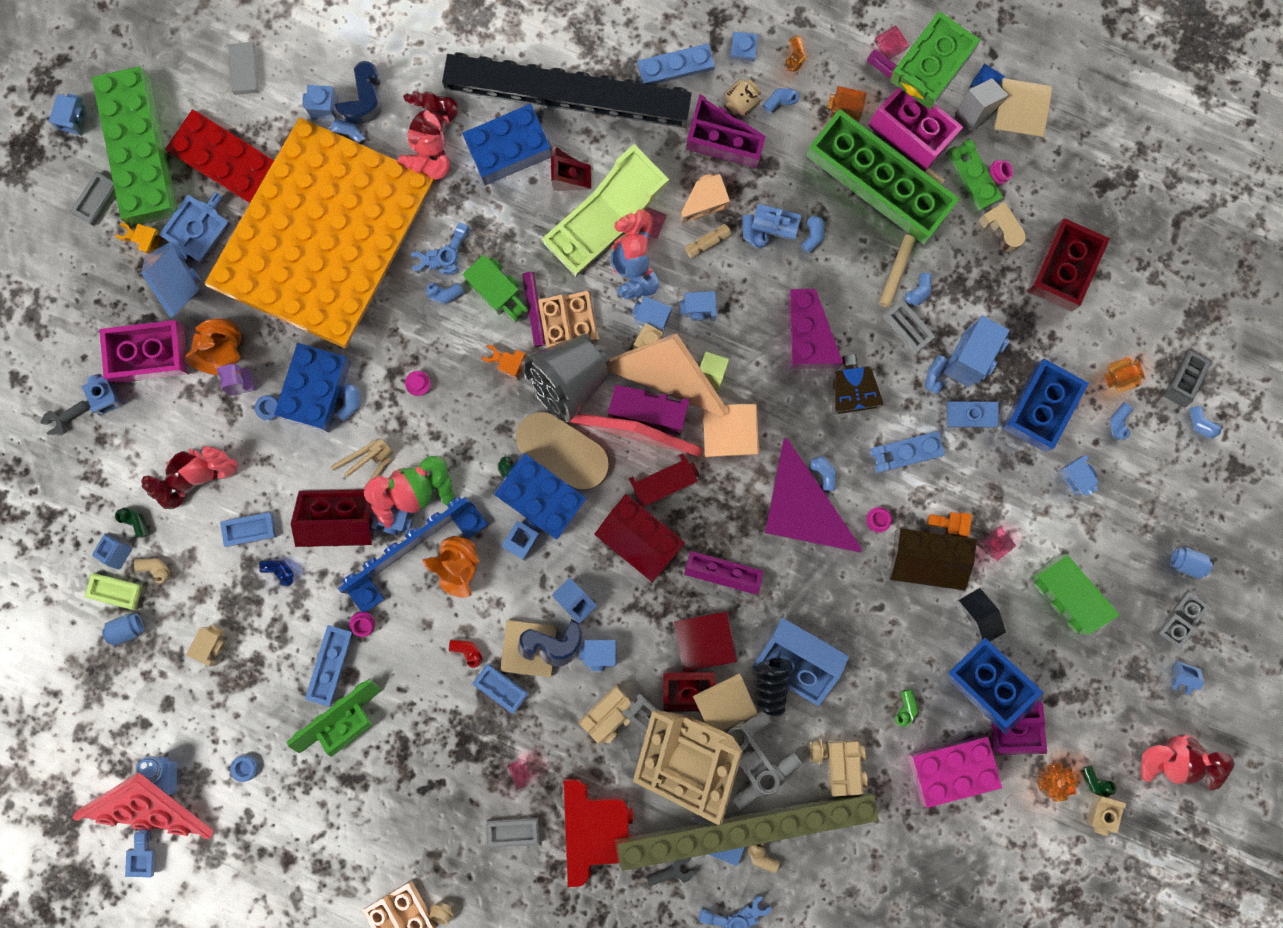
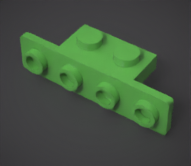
(338, 724)

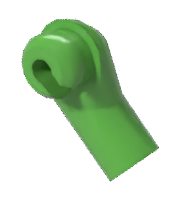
(908, 710)

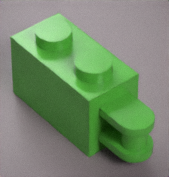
(495, 287)

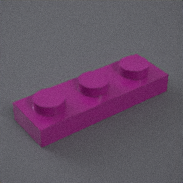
(723, 572)

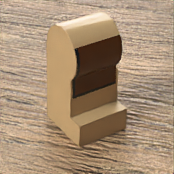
(1005, 226)

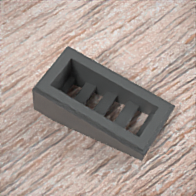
(1177, 391)

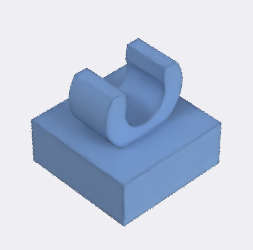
(1188, 676)

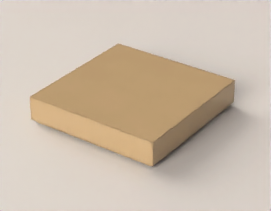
(511, 658)
(725, 703)

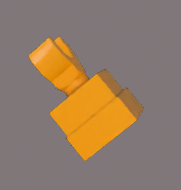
(143, 236)

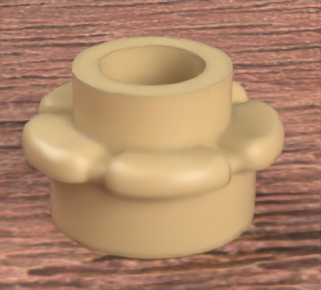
(818, 751)
(441, 913)

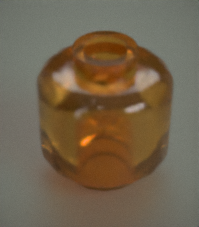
(1124, 374)

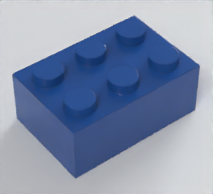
(507, 144)
(312, 387)
(1045, 405)
(539, 495)
(995, 686)

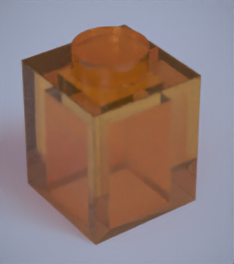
(847, 100)

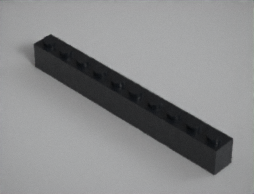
(567, 90)

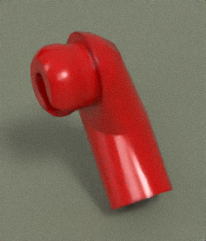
(468, 650)

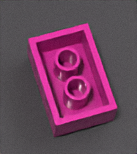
(914, 128)
(143, 351)
(954, 771)

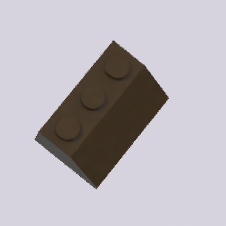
(932, 559)

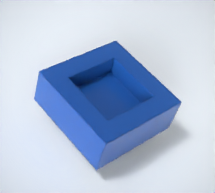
(985, 74)

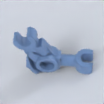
(445, 257)
(743, 918)

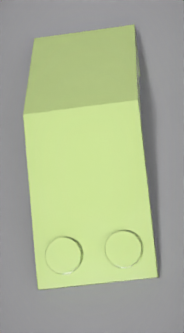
(590, 227)

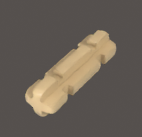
(708, 241)

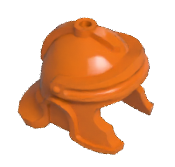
(214, 345)
(454, 565)

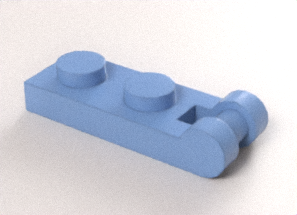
(908, 452)

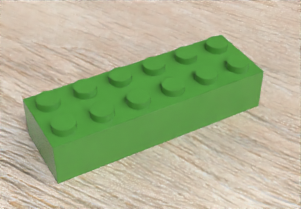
(135, 146)
(881, 176)

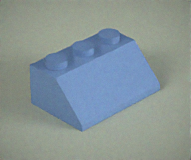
(813, 662)

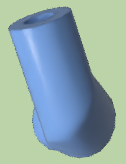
(781, 96)
(348, 128)
(817, 234)
(443, 295)
(351, 401)
(1202, 425)
(826, 470)

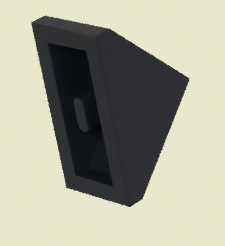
(982, 615)

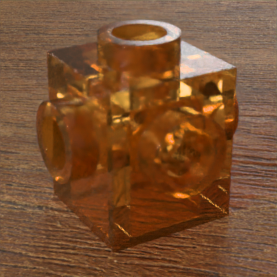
(1048, 781)

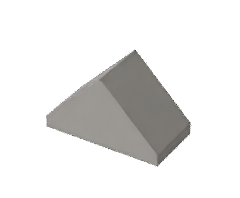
(980, 103)

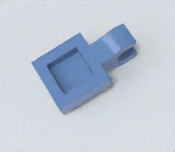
(140, 860)

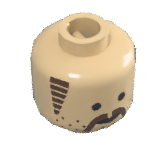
(742, 97)

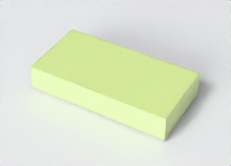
(113, 591)

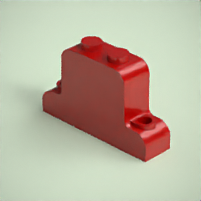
(591, 829)

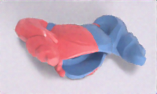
(630, 256)

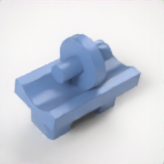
(776, 221)

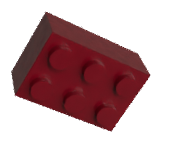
(1068, 265)

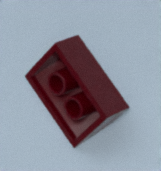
(332, 518)
(639, 538)

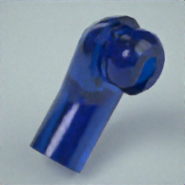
(279, 568)

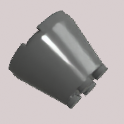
(566, 375)

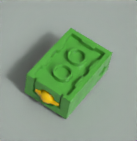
(934, 60)

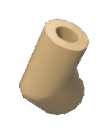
(156, 568)
(760, 858)

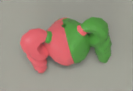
(409, 489)

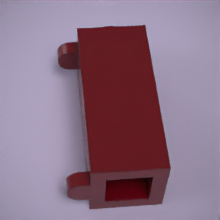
(665, 482)

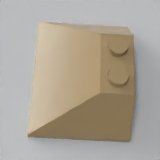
(689, 763)

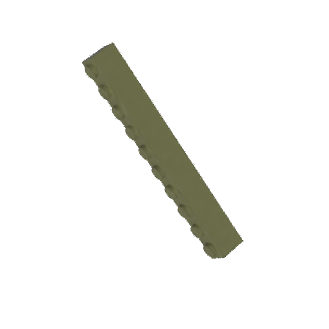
(745, 830)

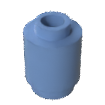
(1191, 562)
(122, 629)

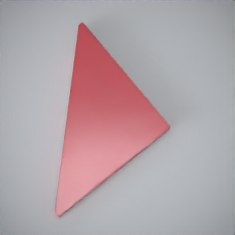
(638, 432)
(143, 807)

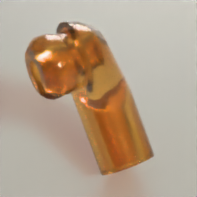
(798, 55)

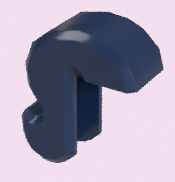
(369, 98)
(549, 648)

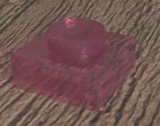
(891, 42)
(657, 223)
(997, 543)
(519, 773)

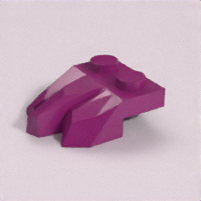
(1025, 737)

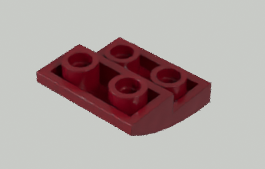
(705, 641)

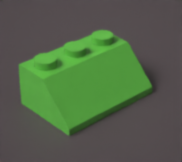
(1073, 595)

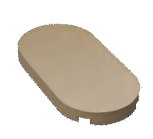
(562, 450)

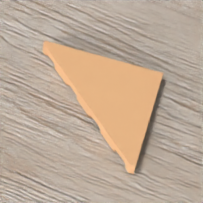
(670, 370)

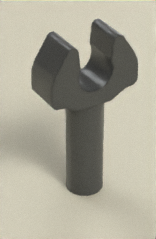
(62, 418)
(671, 872)

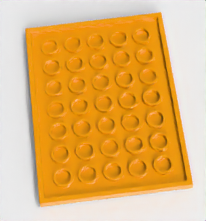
(320, 232)

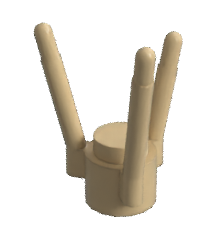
(376, 451)

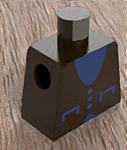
(854, 388)

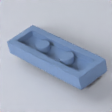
(676, 64)
(329, 665)

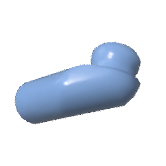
(753, 237)
(922, 292)
(933, 373)
(1117, 422)

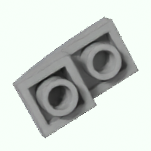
(1183, 618)

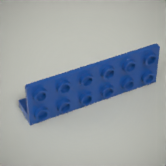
(363, 589)

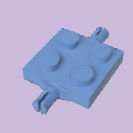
(196, 227)

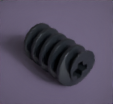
(772, 686)

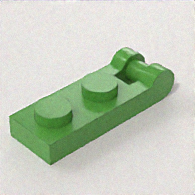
(974, 175)

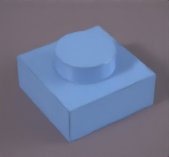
(744, 46)

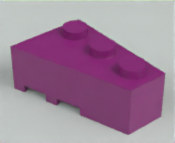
(723, 136)
(809, 333)
(649, 409)

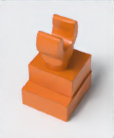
(508, 363)
(956, 524)

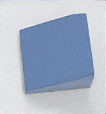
(111, 552)

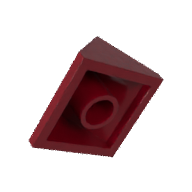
(682, 686)

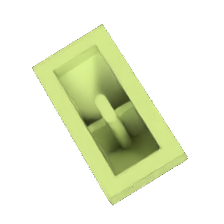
(714, 369)

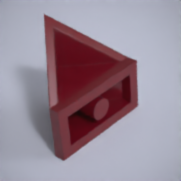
(568, 172)

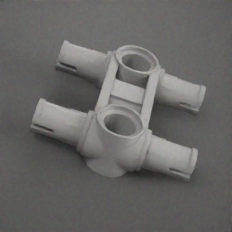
(756, 764)

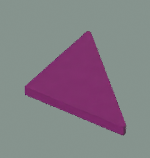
(802, 509)

